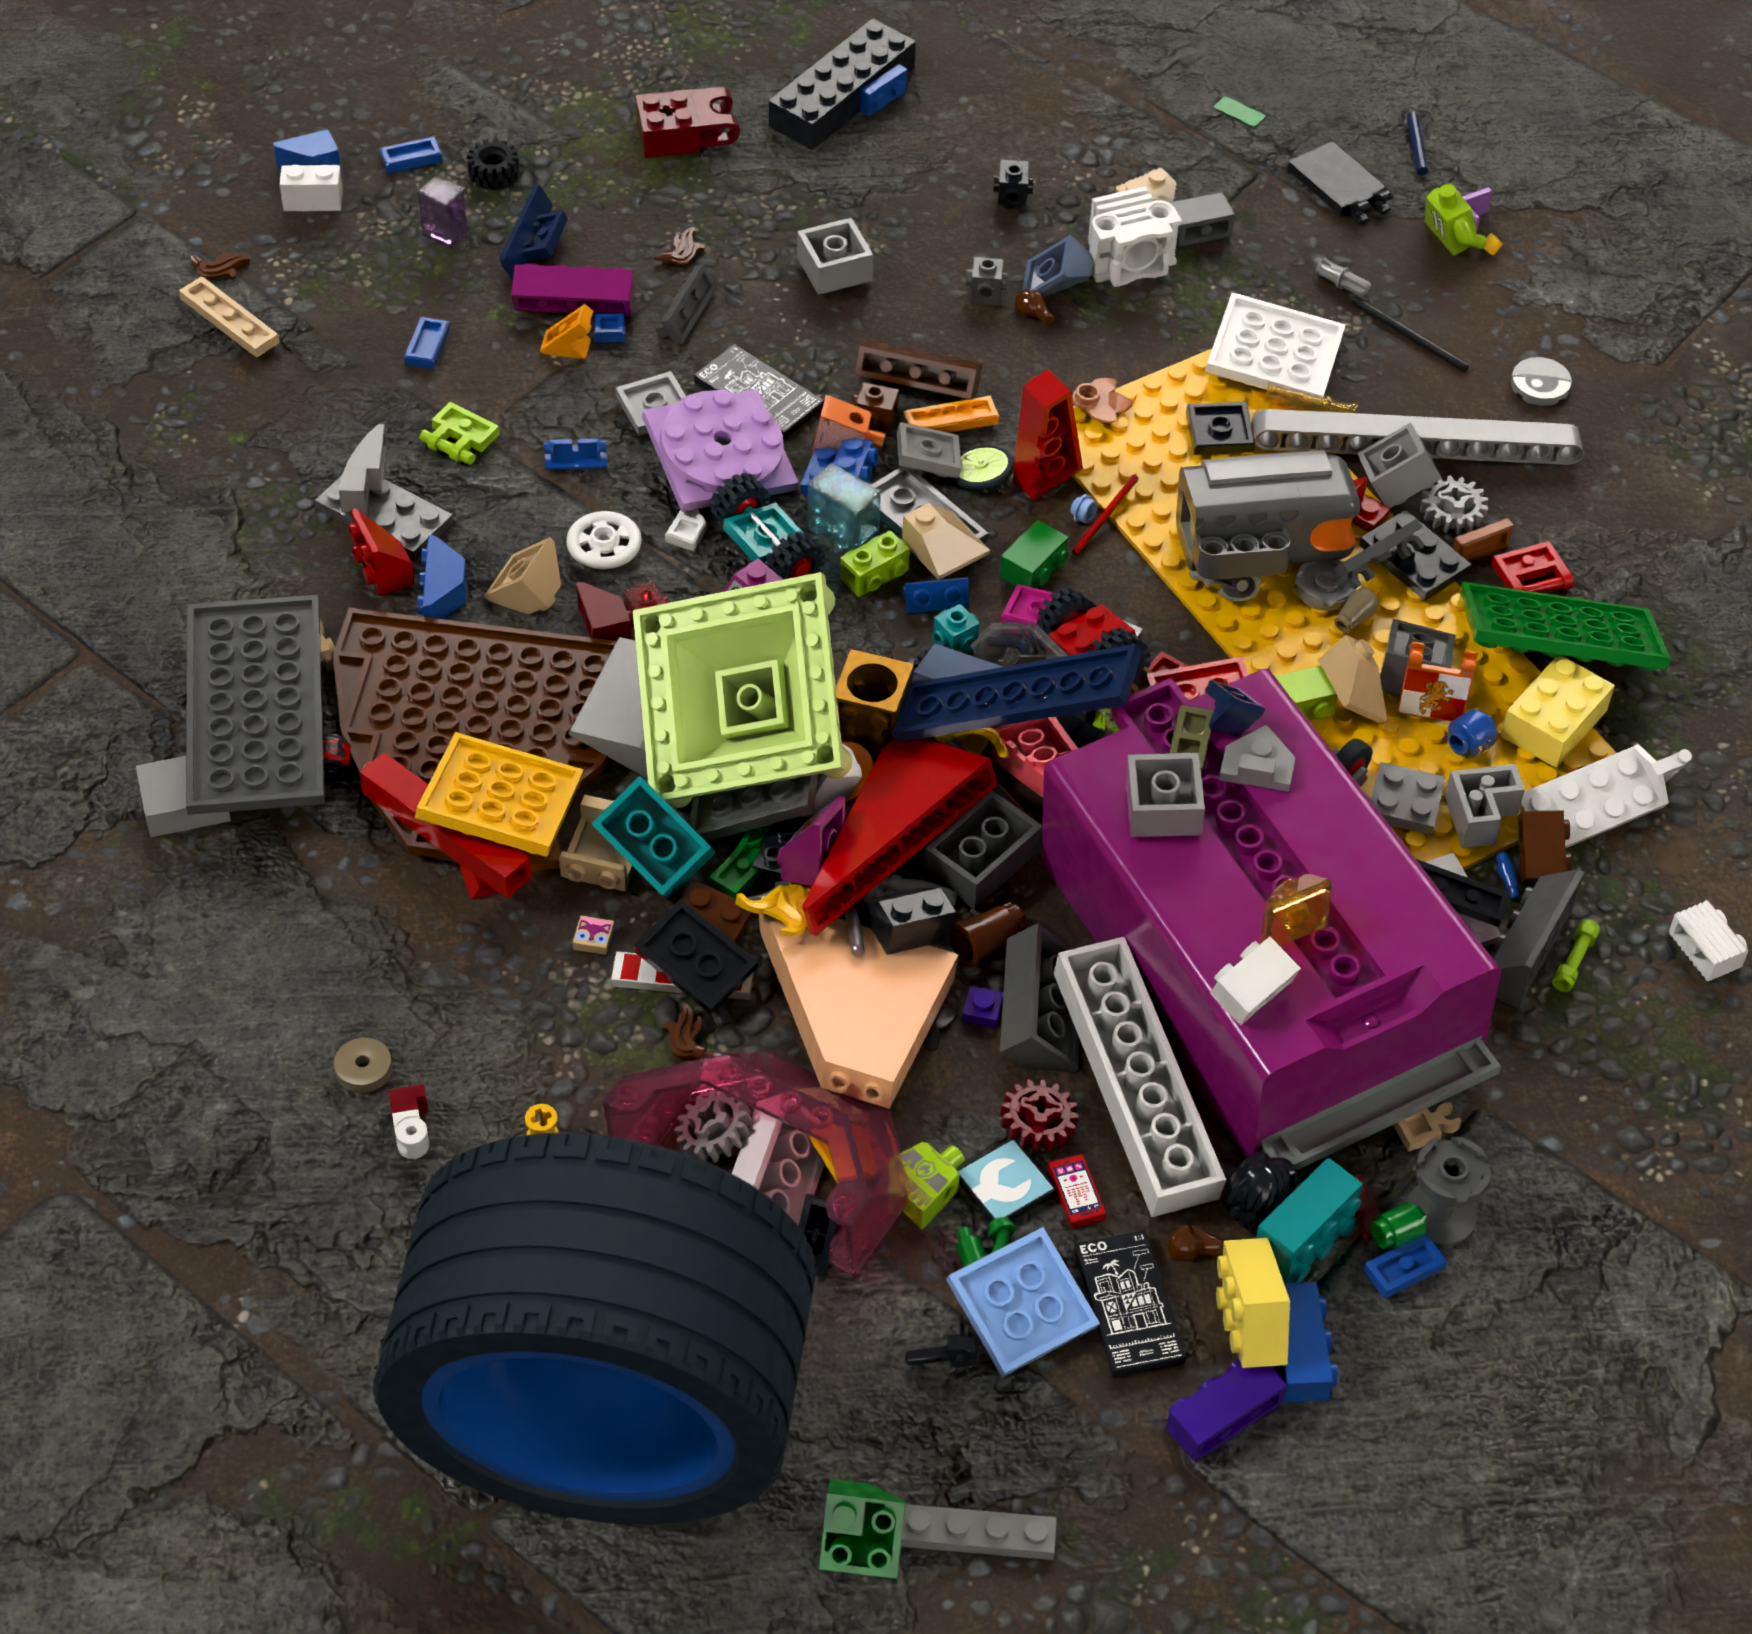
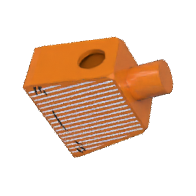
(844, 422)

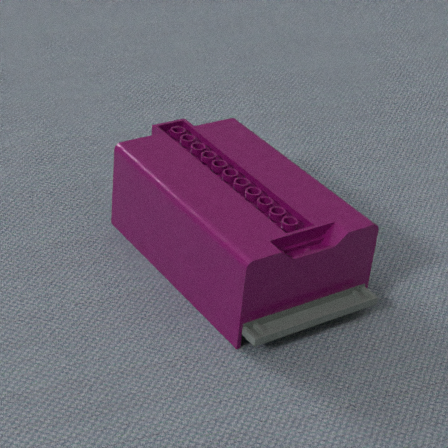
(1385, 995)

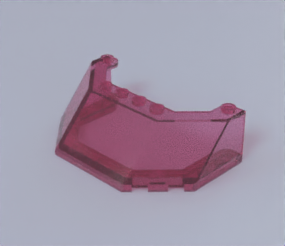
(858, 1133)

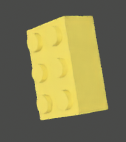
(1557, 710)
(1253, 1302)

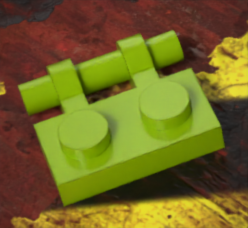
(463, 426)

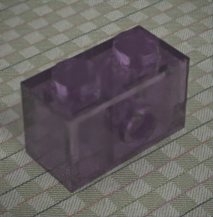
(443, 212)

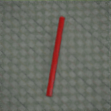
(1105, 514)

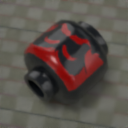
(336, 758)

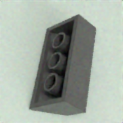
(1534, 933)
(1034, 1015)

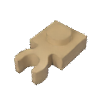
(1426, 1126)

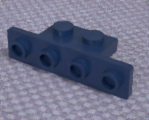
(534, 232)

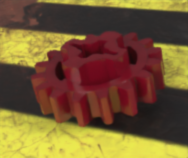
(1039, 1115)

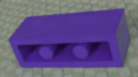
(1224, 1408)

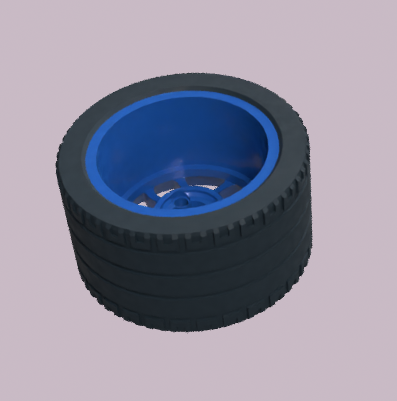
(598, 1330)

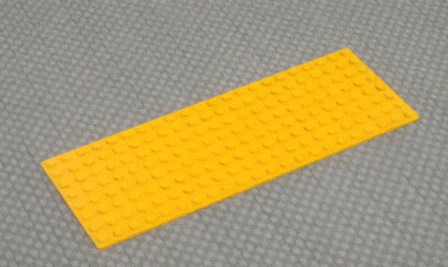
(1279, 628)

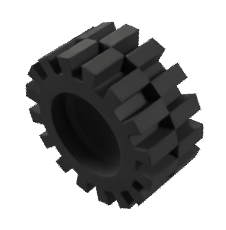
(493, 153)

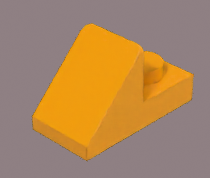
(569, 335)

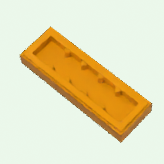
(955, 415)

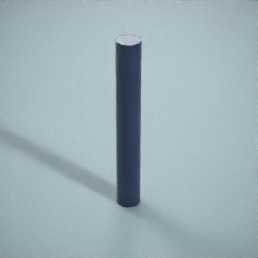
(1417, 143)

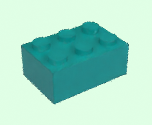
(653, 838)
(1312, 1220)

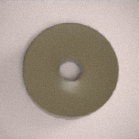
(363, 1078)

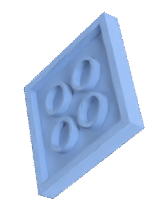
(1022, 1301)

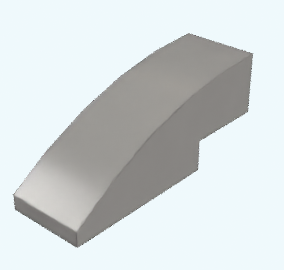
(364, 471)

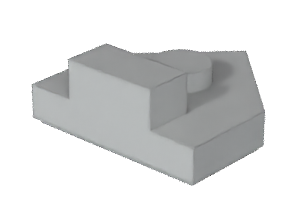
(1258, 761)

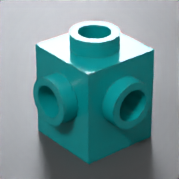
(956, 629)

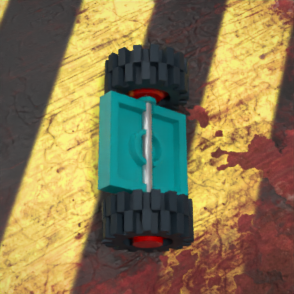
(764, 529)

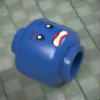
(1472, 733)

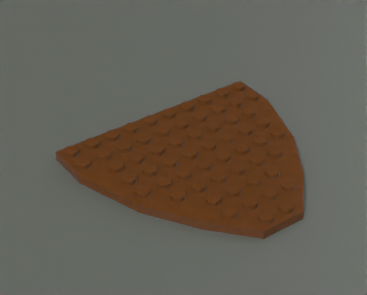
(422, 679)

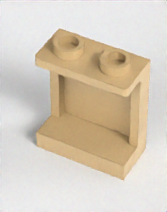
(591, 855)

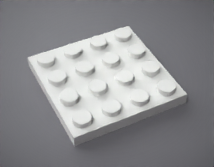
(1274, 346)

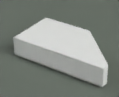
(686, 529)

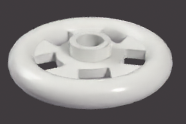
(604, 540)

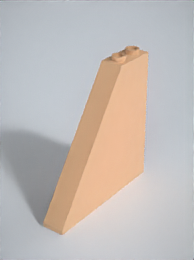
(859, 1013)

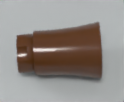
(985, 933)

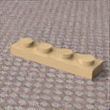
(229, 316)

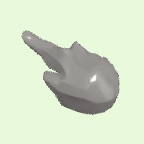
(1233, 588)

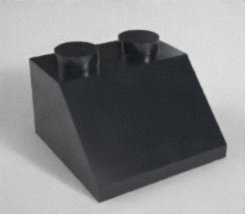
(909, 918)

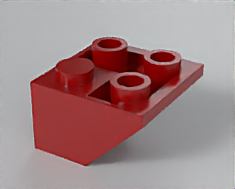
(381, 554)

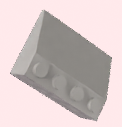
(613, 711)

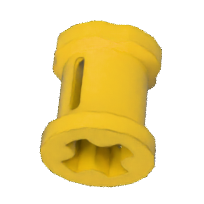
(547, 1121)

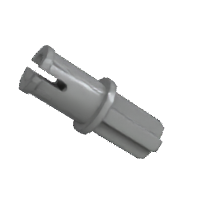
(1343, 277)

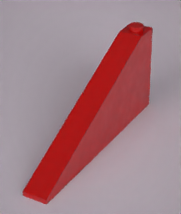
(903, 806)

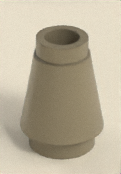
(1357, 609)

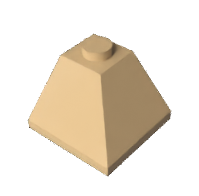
(941, 540)
(528, 579)
(1355, 677)

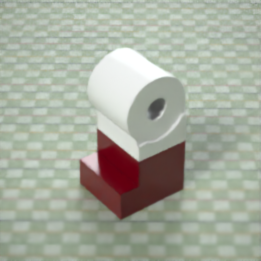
(409, 1128)

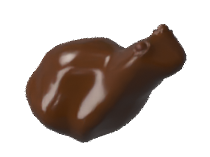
(1031, 304)
(1192, 1242)

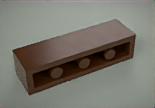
(918, 369)

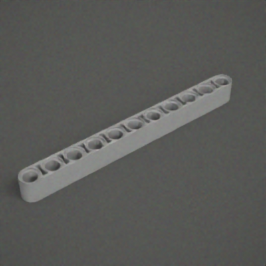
(1441, 436)

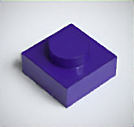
(982, 1007)

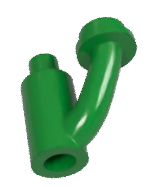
(970, 1247)

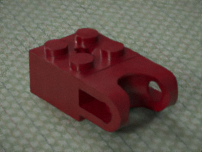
(685, 121)

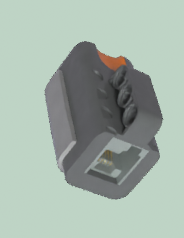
(1265, 513)

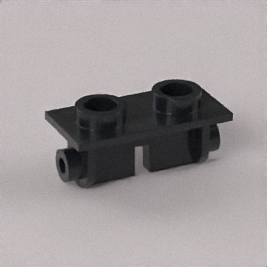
(767, 857)

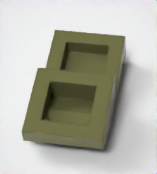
(1192, 732)

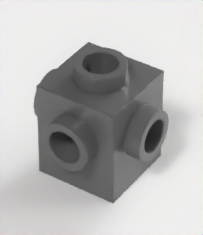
(986, 280)

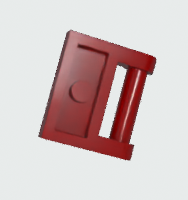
(1532, 563)

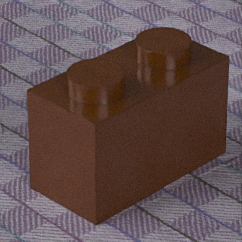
(1542, 844)

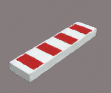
(636, 973)

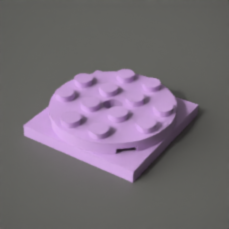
(698, 465)

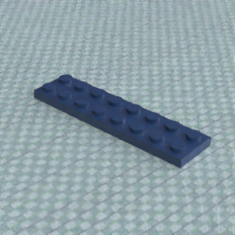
(1018, 693)

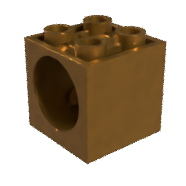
(871, 698)

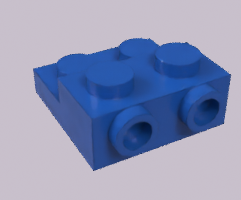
(853, 456)

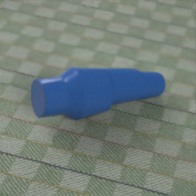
(1508, 874)

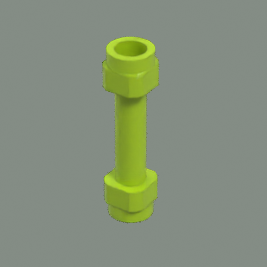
(1567, 973)

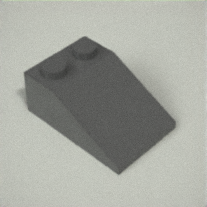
(1437, 652)

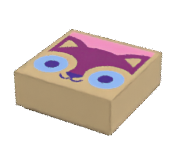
(593, 935)

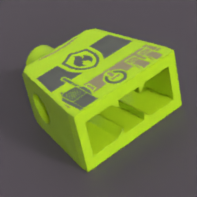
(932, 1180)

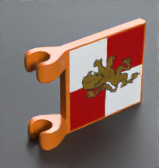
(1436, 690)

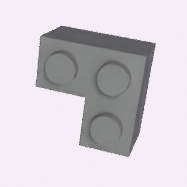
(1480, 799)

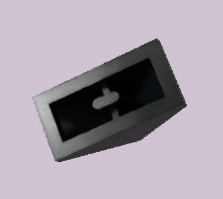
(818, 1230)

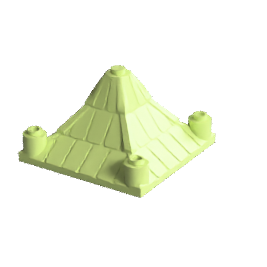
(739, 689)

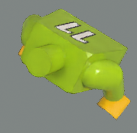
(1454, 222)

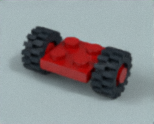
(1084, 627)

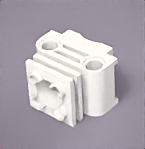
(1131, 237)

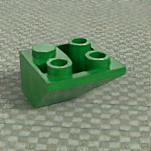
(862, 1530)

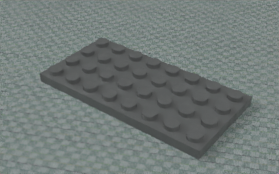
(254, 705)

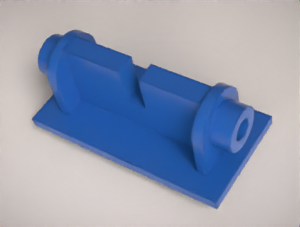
(586, 455)
(936, 595)

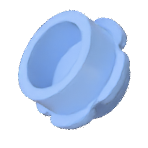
(1084, 509)

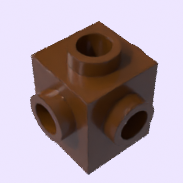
(881, 403)

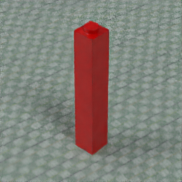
(400, 792)

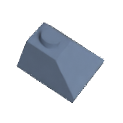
(1058, 267)

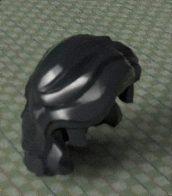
(1259, 1188)

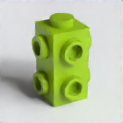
(874, 563)

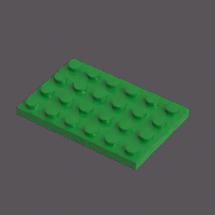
(1563, 626)

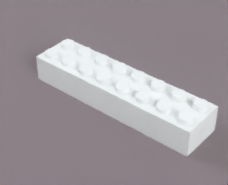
(1139, 1077)

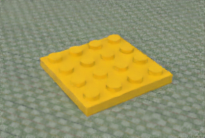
(499, 794)

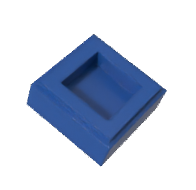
(609, 328)

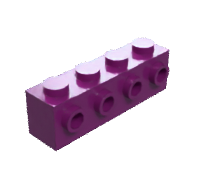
(568, 288)

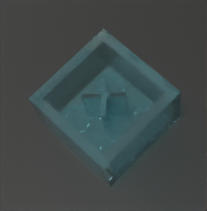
(843, 508)

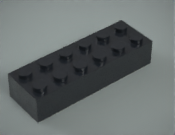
(831, 89)

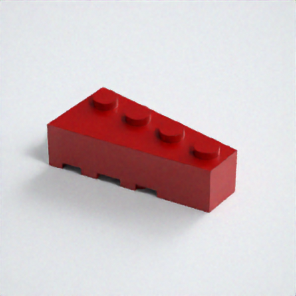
(1046, 437)

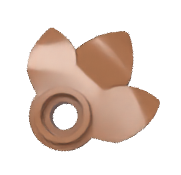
(1101, 400)

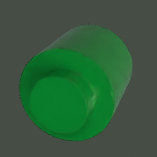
(1399, 1226)

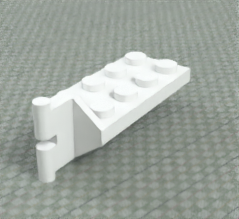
(1607, 791)

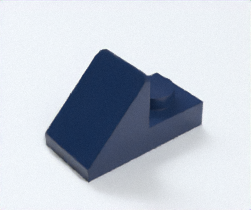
(1234, 709)

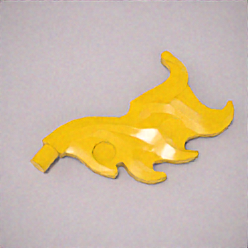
(783, 904)

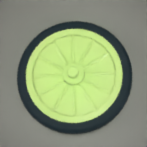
(984, 467)

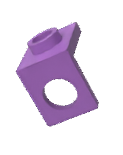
(1479, 203)

